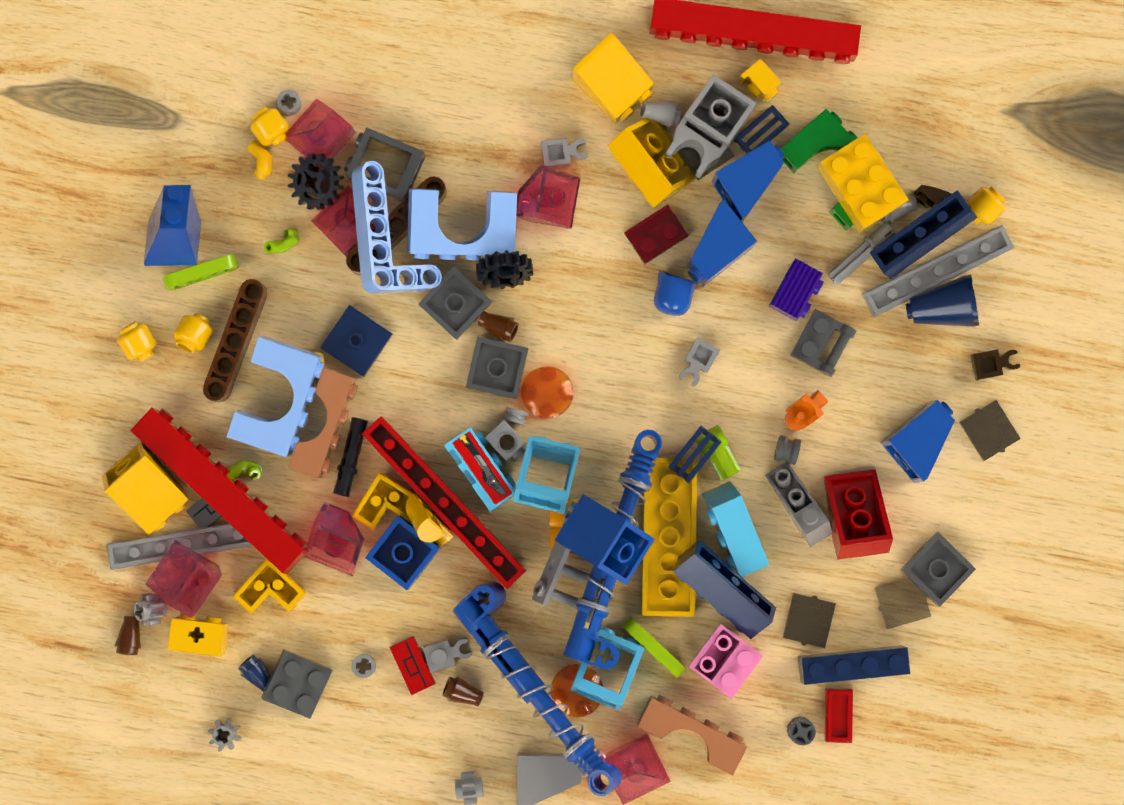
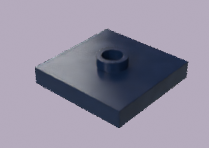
(356, 341)

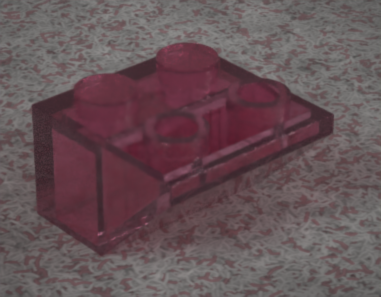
(184, 579)

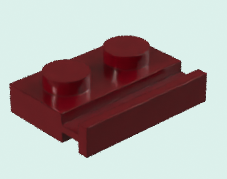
(656, 234)

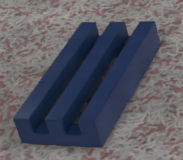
(778, 117)
(681, 471)

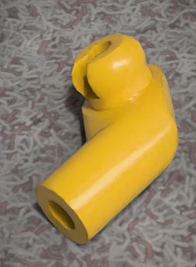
(263, 160)

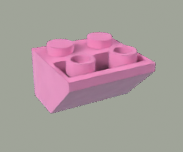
(725, 661)

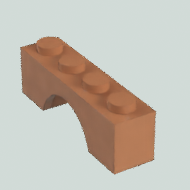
(313, 455)
(722, 749)

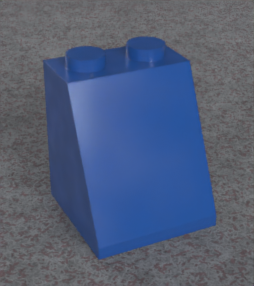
(748, 178)
(173, 228)
(720, 246)
(920, 440)
(604, 539)

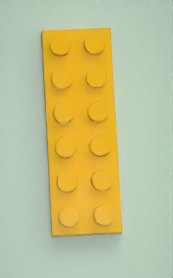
(671, 521)

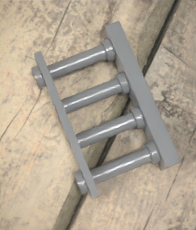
(544, 588)

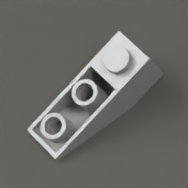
(799, 504)

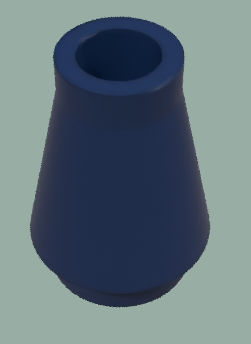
(255, 672)

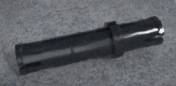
(348, 464)

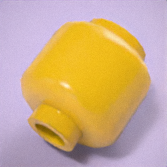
(269, 127)
(986, 205)
(192, 333)
(136, 341)

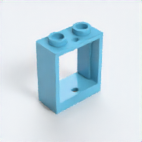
(541, 495)
(601, 694)

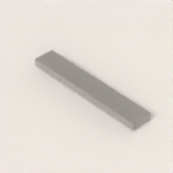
(937, 271)
(153, 548)

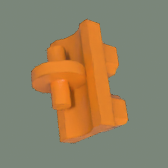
(805, 411)

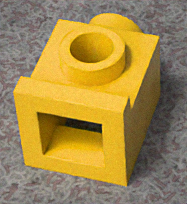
(761, 81)

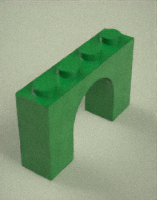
(818, 136)

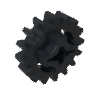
(324, 188)
(504, 269)

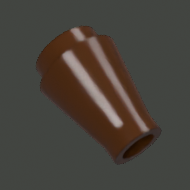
(498, 325)
(129, 637)
(462, 692)

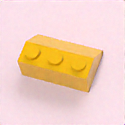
(642, 155)

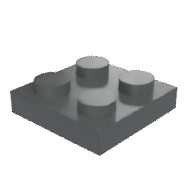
(455, 303)
(497, 368)
(938, 569)
(296, 684)

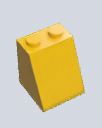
(613, 79)
(144, 489)

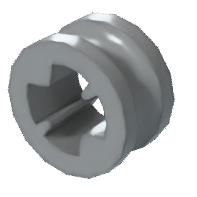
(284, 109)
(515, 416)
(359, 659)

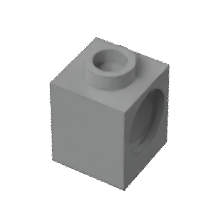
(502, 430)

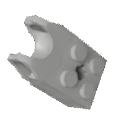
(705, 130)

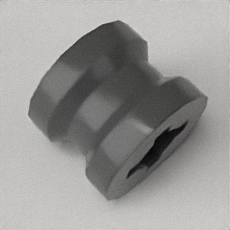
(787, 449)
(804, 735)

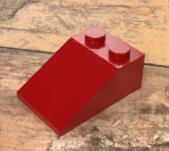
(857, 514)

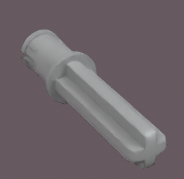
(860, 254)

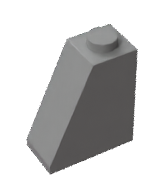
(544, 776)

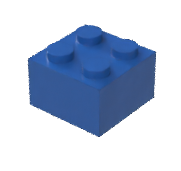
(402, 553)

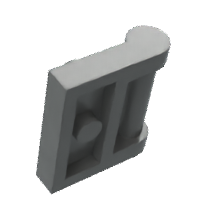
(815, 339)

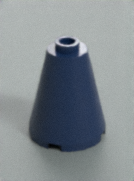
(946, 305)

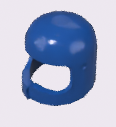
(673, 294)

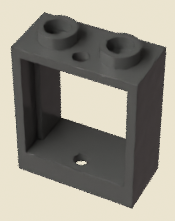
(411, 170)

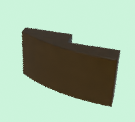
(930, 196)

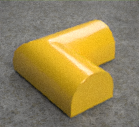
(380, 496)
(426, 522)
(269, 581)

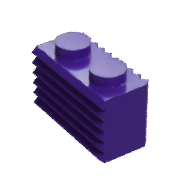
(796, 289)

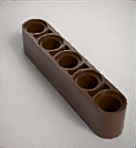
(399, 213)
(238, 353)

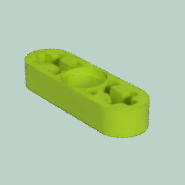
(200, 272)
(653, 647)

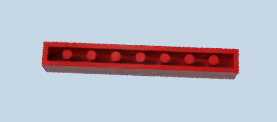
(755, 30)
(221, 492)
(444, 502)

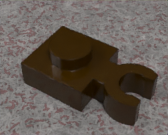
(990, 364)

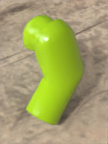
(280, 246)
(245, 468)

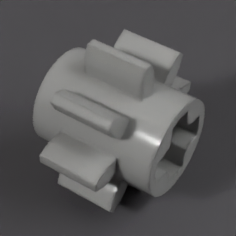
(150, 609)
(225, 741)
(469, 788)

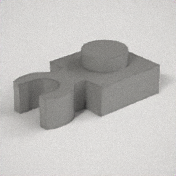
(558, 152)
(700, 358)
(442, 655)

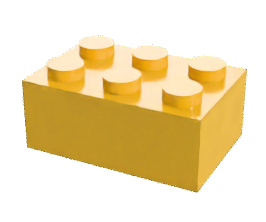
(862, 183)

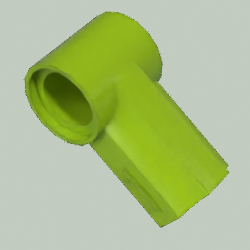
(722, 458)

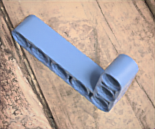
(380, 239)

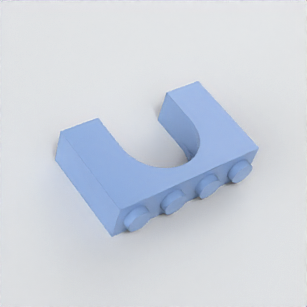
(426, 237)
(301, 370)

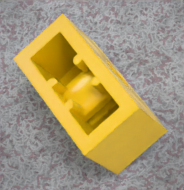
(183, 640)

